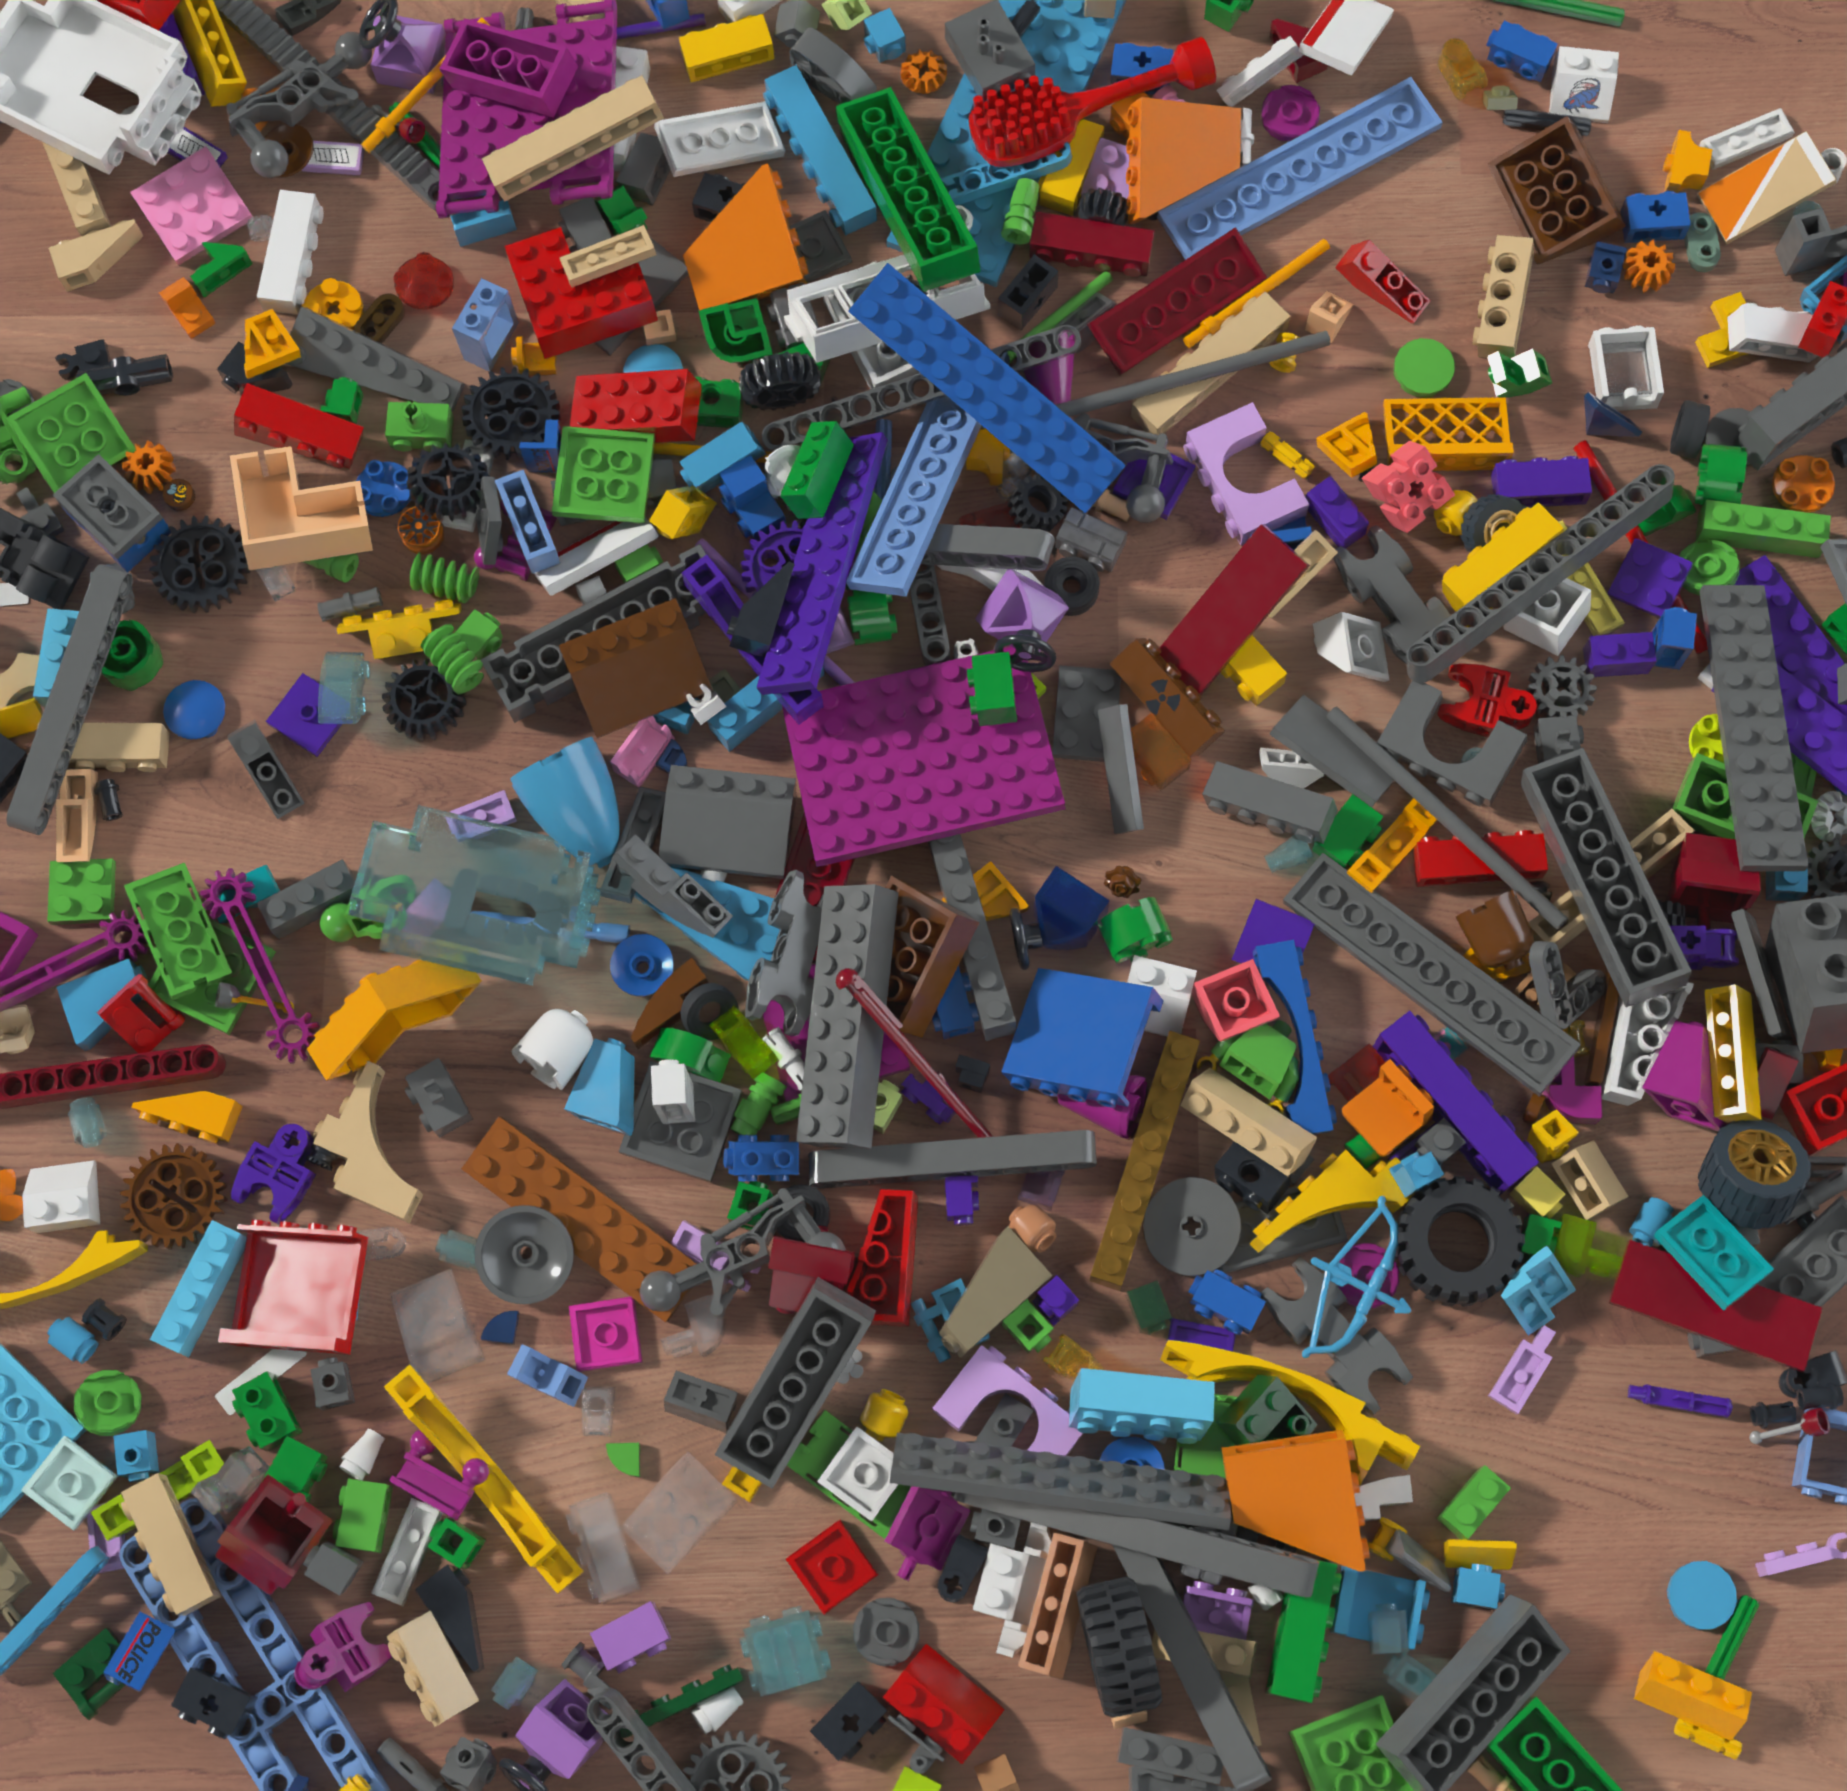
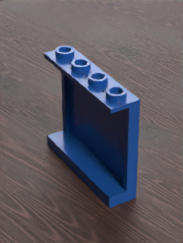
(1079, 1036)

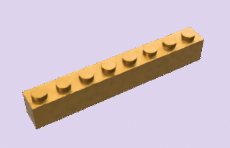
(1144, 1161)

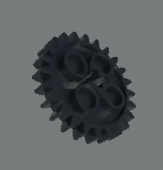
(506, 390)
(172, 570)

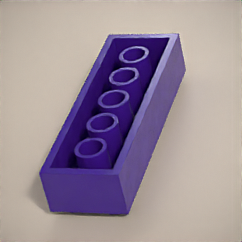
(1490, 1139)

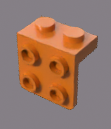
(1389, 1109)

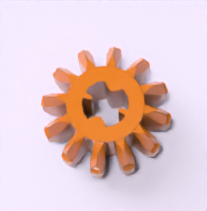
(1643, 256)
(149, 467)

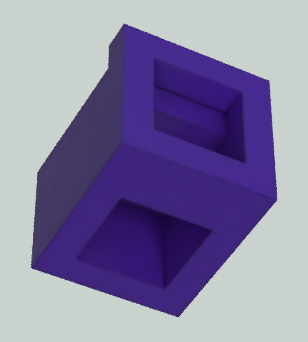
(961, 1199)
(1055, 1300)

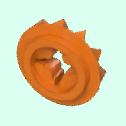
(930, 80)

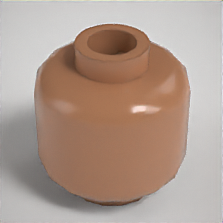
(1033, 1227)

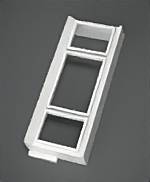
(850, 333)

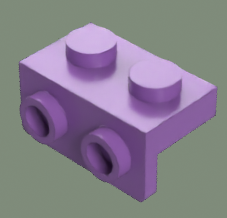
(1217, 1611)

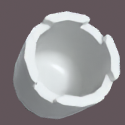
(555, 1046)

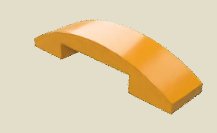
(1392, 846)

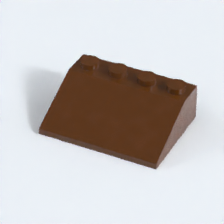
(1556, 192)
(635, 667)
(925, 954)

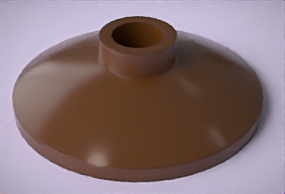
(297, 144)

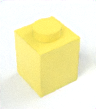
(1538, 1194)

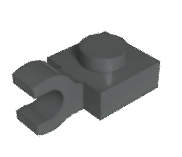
(41, 516)

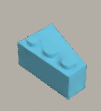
(55, 638)

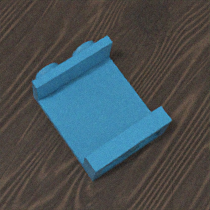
(1364, 1590)

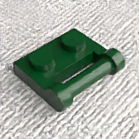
(86, 1669)

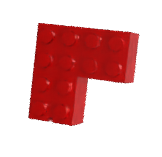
(581, 314)

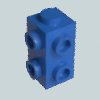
(1521, 51)
(954, 1013)
(754, 1157)
(1224, 1300)

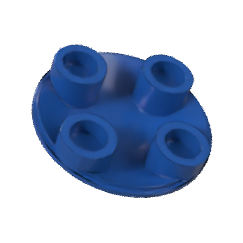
(384, 488)
(194, 710)

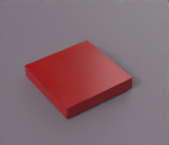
(832, 1567)

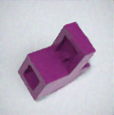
(1574, 1102)

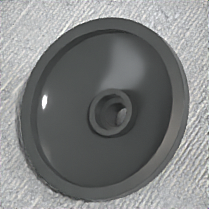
(507, 1271)

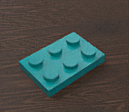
(1713, 1252)

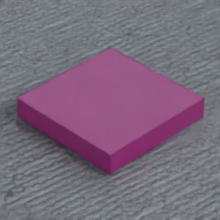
(605, 1334)

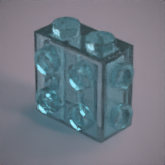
(785, 1651)

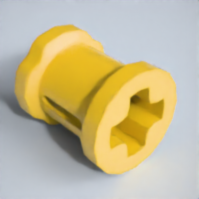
(1285, 364)
(1382, 1538)

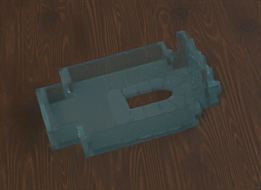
(426, 884)

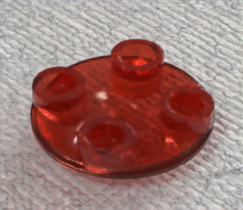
(424, 282)

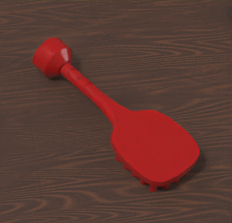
(1043, 118)

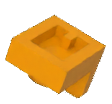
(531, 357)

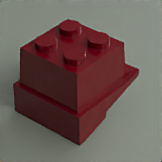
(1710, 880)
(799, 1265)
(272, 1535)

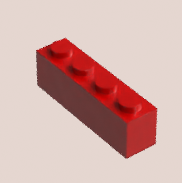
(1453, 863)

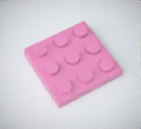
(192, 205)

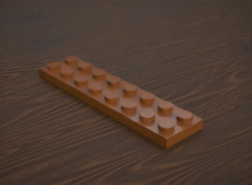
(599, 1227)

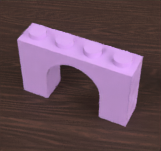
(1212, 446)
(988, 1376)

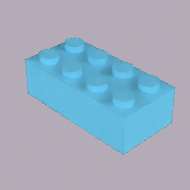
(1141, 1405)

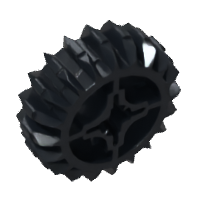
(779, 381)
(429, 481)
(417, 722)

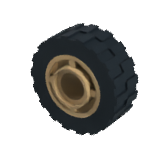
(1485, 516)

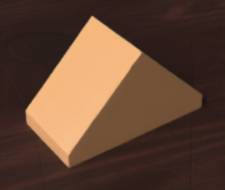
(1328, 315)

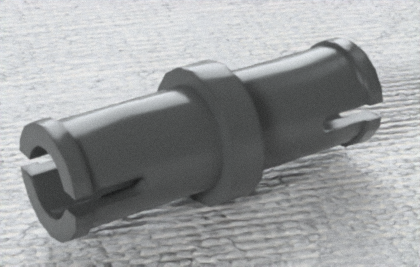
(350, 604)

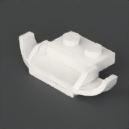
(1011, 1586)

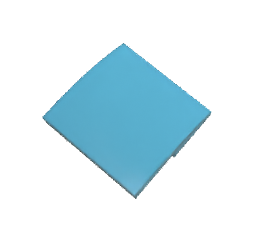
(1536, 1289)

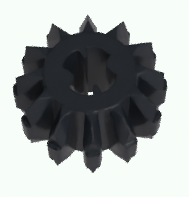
(1103, 206)

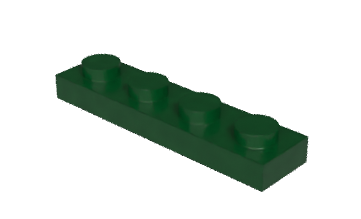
(692, 1693)

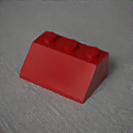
(944, 1703)

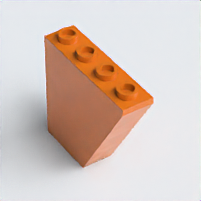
(1177, 151)
(747, 247)
(1300, 1494)

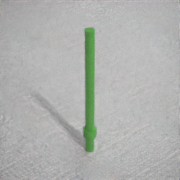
(1068, 307)

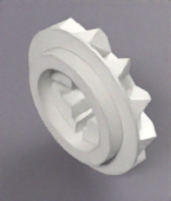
(1822, 817)

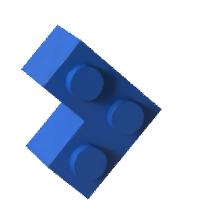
(748, 496)

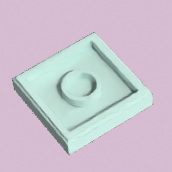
(69, 1483)

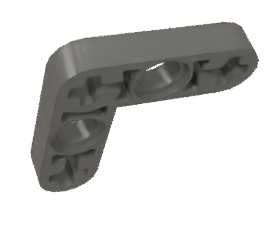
(1558, 1002)

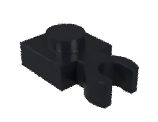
(87, 356)

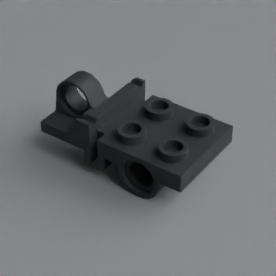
(38, 562)

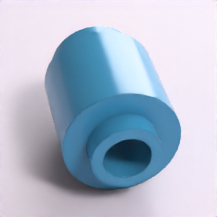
(1649, 1219)
(72, 1340)

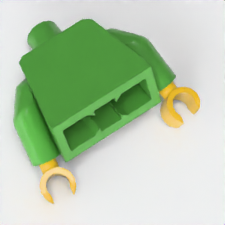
(1261, 1060)

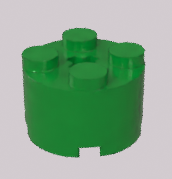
(1721, 473)
(871, 616)
(139, 663)
(1135, 930)

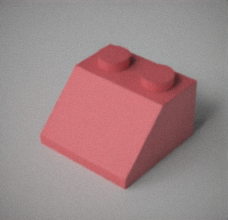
(1234, 1001)

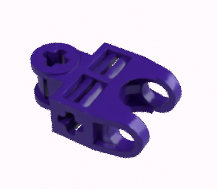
(1706, 946)
(282, 1156)

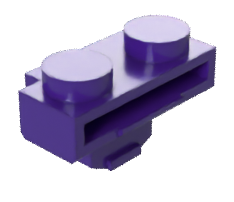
(930, 1097)

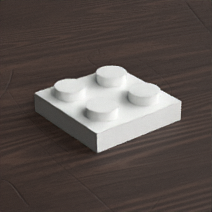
(861, 1474)

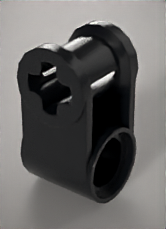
(1818, 1372)
(962, 1563)

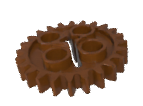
(156, 1221)

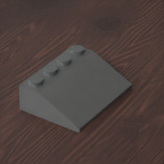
(727, 821)

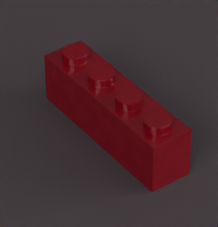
(1091, 244)

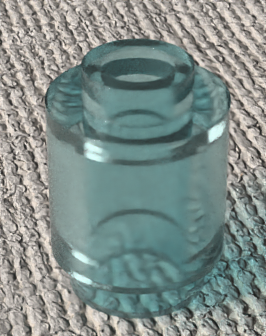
(87, 1122)
(457, 1249)
(514, 1683)

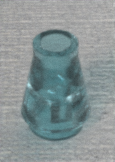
(1289, 854)

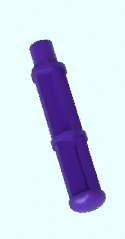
(1681, 1400)

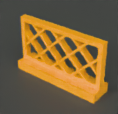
(1449, 453)

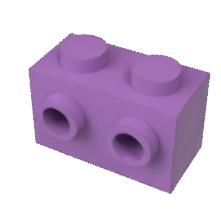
(631, 1637)

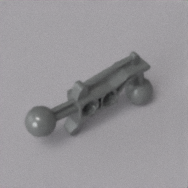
(269, 156)
(1145, 501)
(663, 1289)

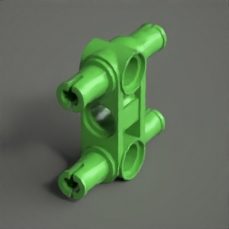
(10, 446)

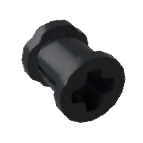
(104, 1319)

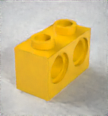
(682, 512)

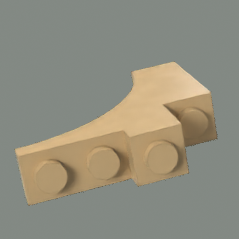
(354, 1138)

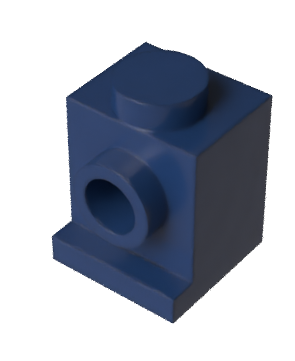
(1605, 267)

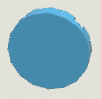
(1701, 1595)

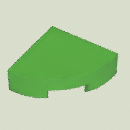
(625, 1457)

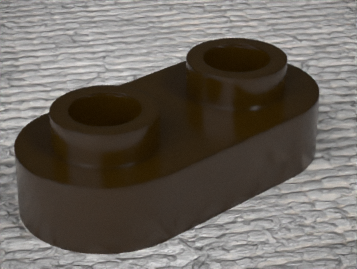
(376, 319)

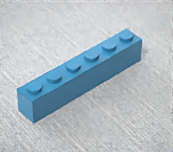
(820, 150)

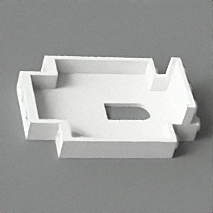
(55, 54)

